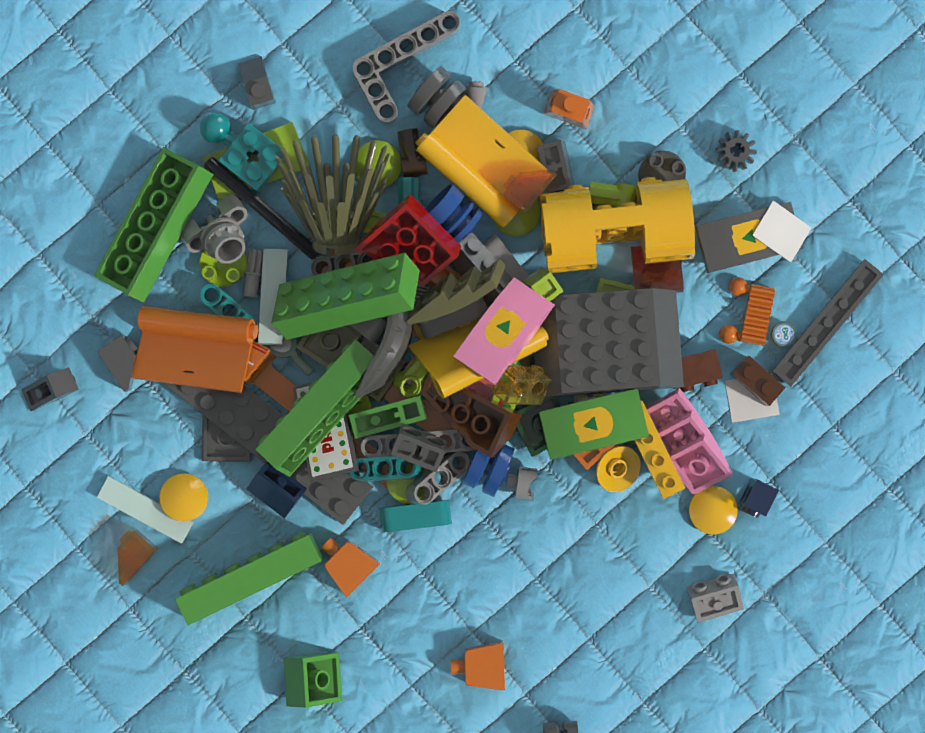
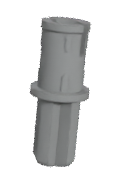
(253, 273)

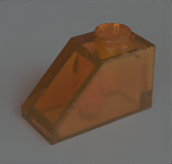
(527, 187)
(133, 554)

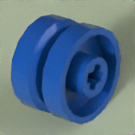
(493, 469)

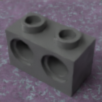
(419, 447)

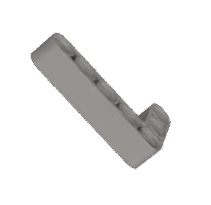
(399, 57)

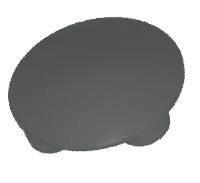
(663, 166)

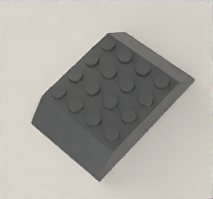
(612, 342)

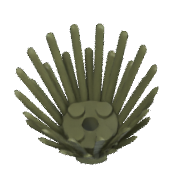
(332, 221)

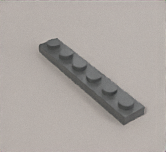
(827, 322)

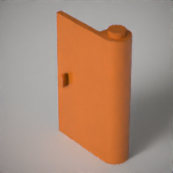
(195, 342)

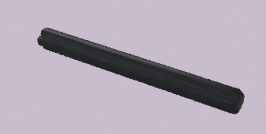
(261, 207)

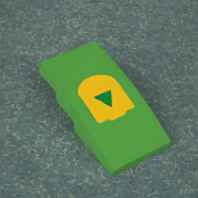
(593, 424)

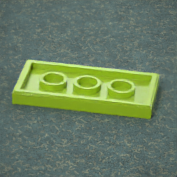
(283, 137)

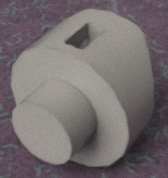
(521, 483)

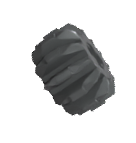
(742, 157)

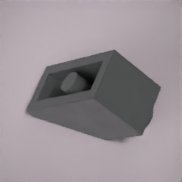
(256, 83)
(120, 360)
(50, 389)

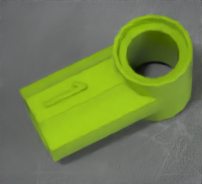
(612, 194)
(415, 373)

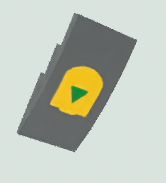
(731, 240)

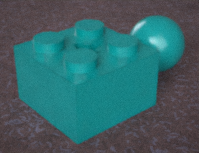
(217, 129)

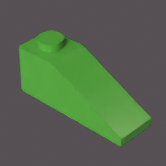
(388, 416)

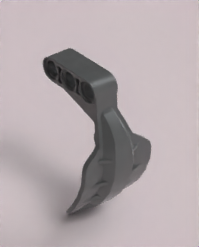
(395, 339)

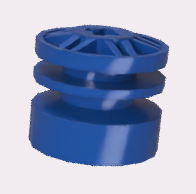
(451, 215)

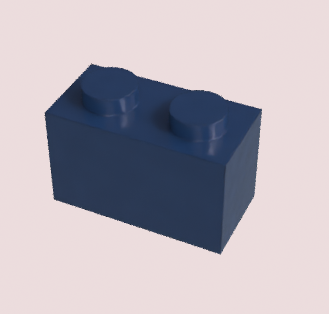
(276, 489)

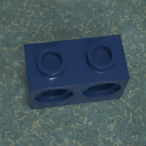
(758, 498)

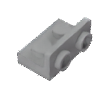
(715, 597)

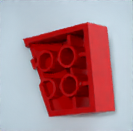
(414, 232)

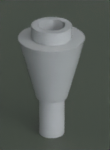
(476, 92)

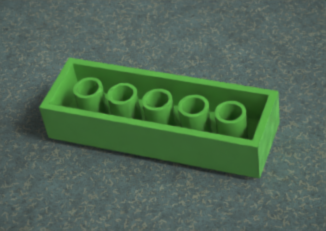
(153, 224)
(346, 296)
(317, 411)
(249, 578)

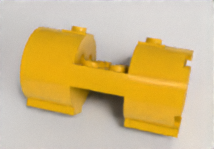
(660, 222)

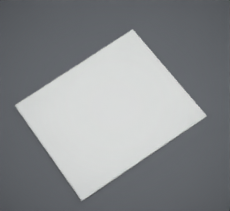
(782, 231)
(745, 405)

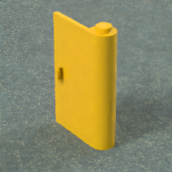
(468, 156)
(448, 372)

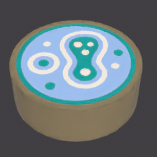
(783, 334)

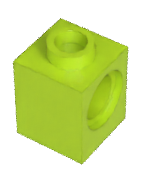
(544, 284)

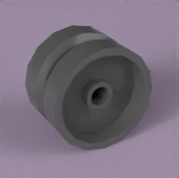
(433, 94)

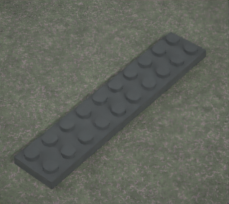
(247, 420)

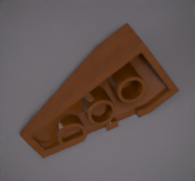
(476, 417)

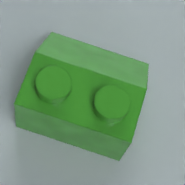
(312, 679)

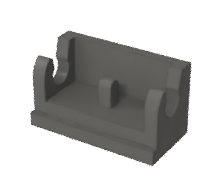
(555, 156)

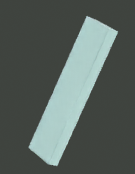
(273, 273)
(142, 509)

